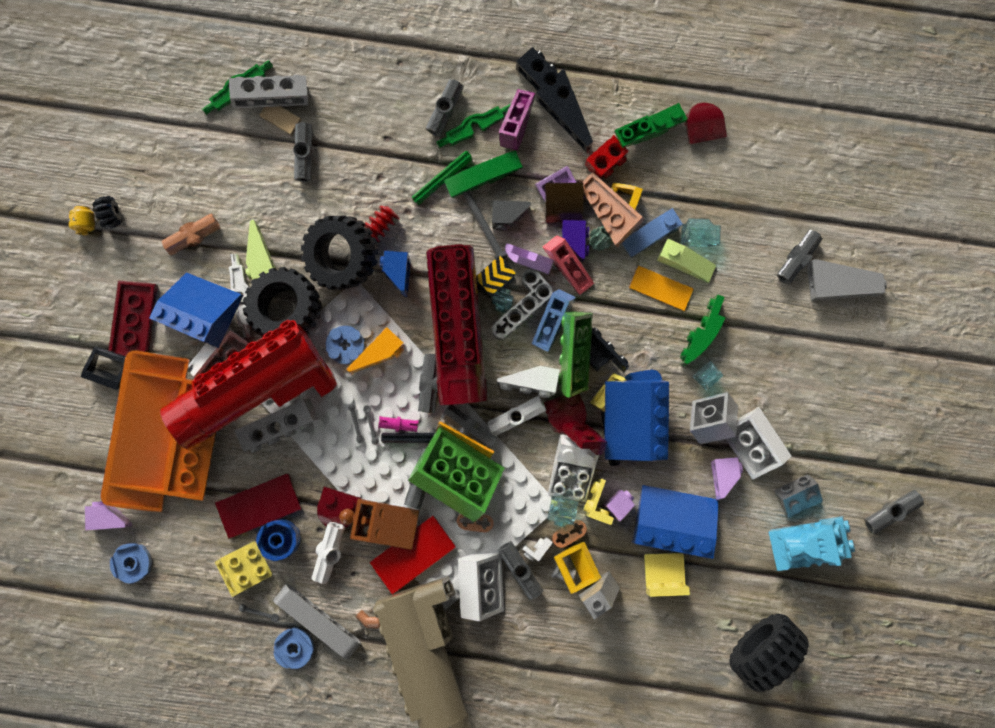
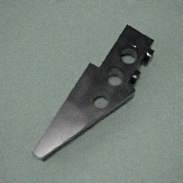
(563, 111)

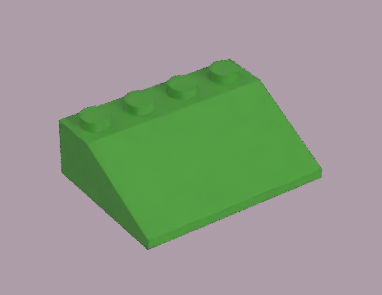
(575, 352)
(457, 475)

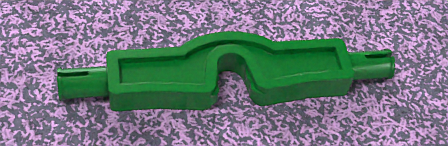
(222, 97)
(465, 130)

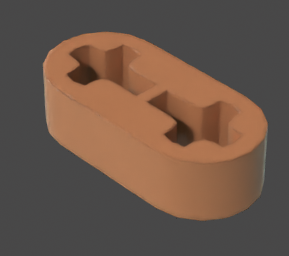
(476, 527)
(572, 537)

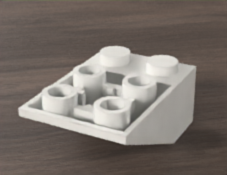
(537, 379)
(572, 470)

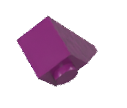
(516, 120)

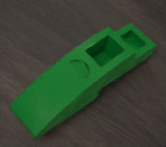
(650, 126)
(699, 338)

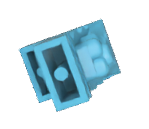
(812, 544)

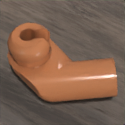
(368, 622)

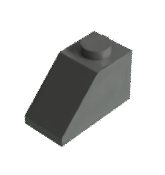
(508, 213)

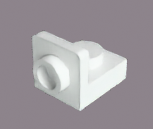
(541, 547)

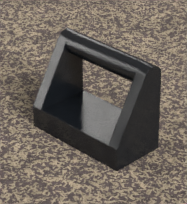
(99, 376)

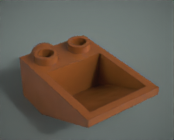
(387, 523)

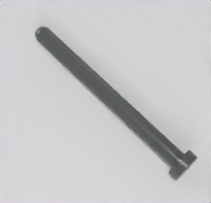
(485, 227)

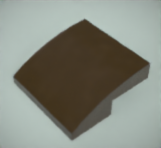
(563, 202)

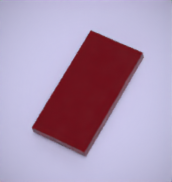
(131, 320)
(258, 505)

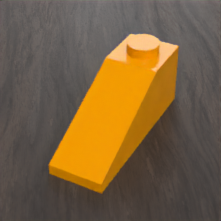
(382, 349)

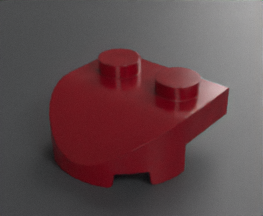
(705, 123)
(565, 410)
(585, 437)
(333, 503)

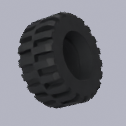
(317, 252)
(271, 284)
(769, 653)

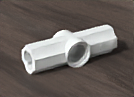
(505, 421)
(328, 552)

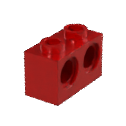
(604, 156)

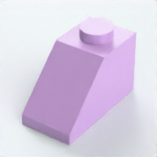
(725, 475)
(619, 504)
(104, 517)

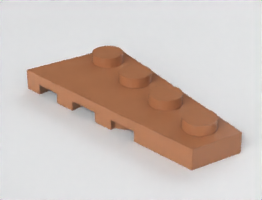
(611, 209)

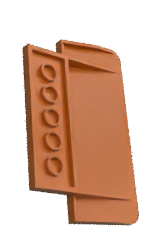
(142, 454)

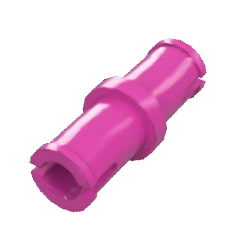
(398, 424)

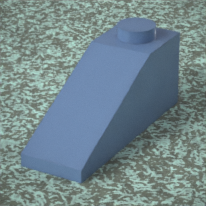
(652, 232)
(552, 319)

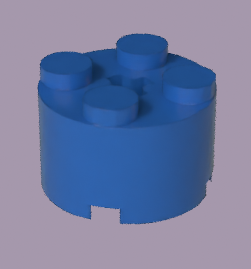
(269, 545)

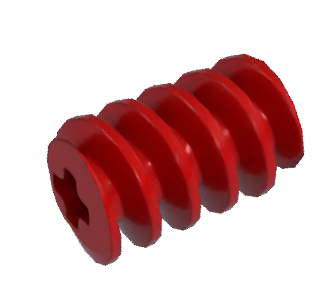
(381, 221)

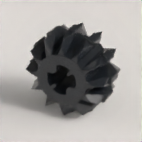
(107, 212)

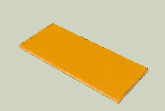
(661, 288)
(479, 447)

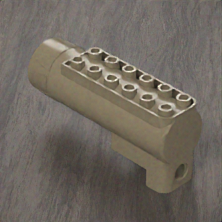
(416, 641)

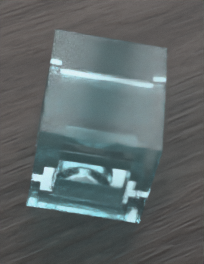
(707, 375)
(562, 511)

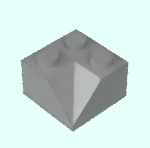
(714, 418)

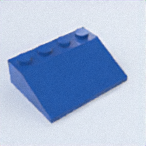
(198, 309)
(637, 420)
(676, 522)

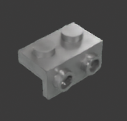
(799, 495)

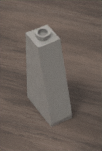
(840, 281)
(599, 595)

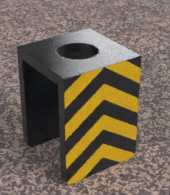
(495, 276)

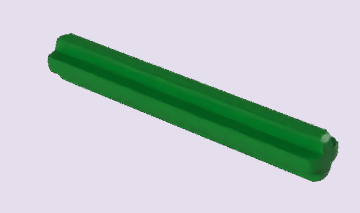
(439, 179)

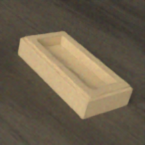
(280, 118)

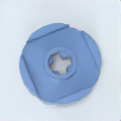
(337, 337)
(141, 567)
(282, 647)

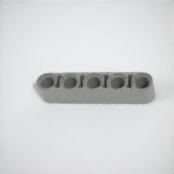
(317, 621)

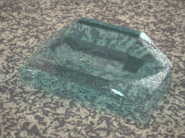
(700, 233)

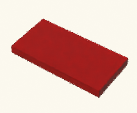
(401, 565)

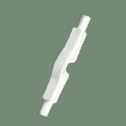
(239, 285)

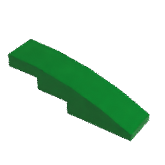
(483, 173)

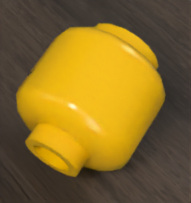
(81, 220)

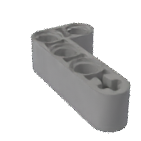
(519, 308)

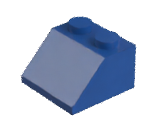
(397, 269)

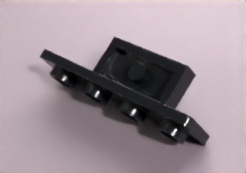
(603, 352)

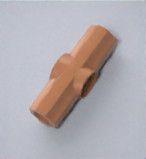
(190, 234)

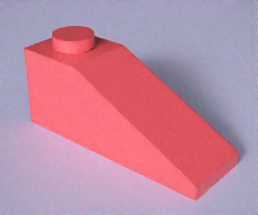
(568, 264)

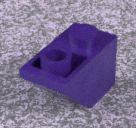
(575, 234)

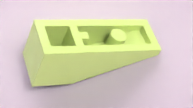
(258, 256)
(686, 260)

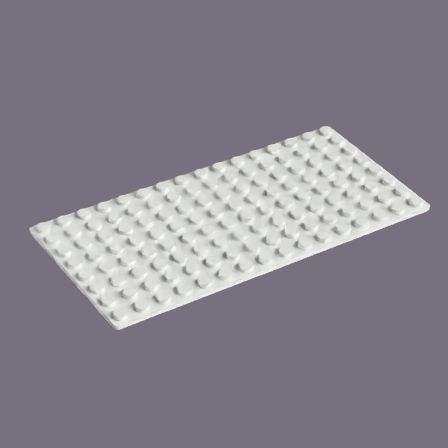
(383, 469)

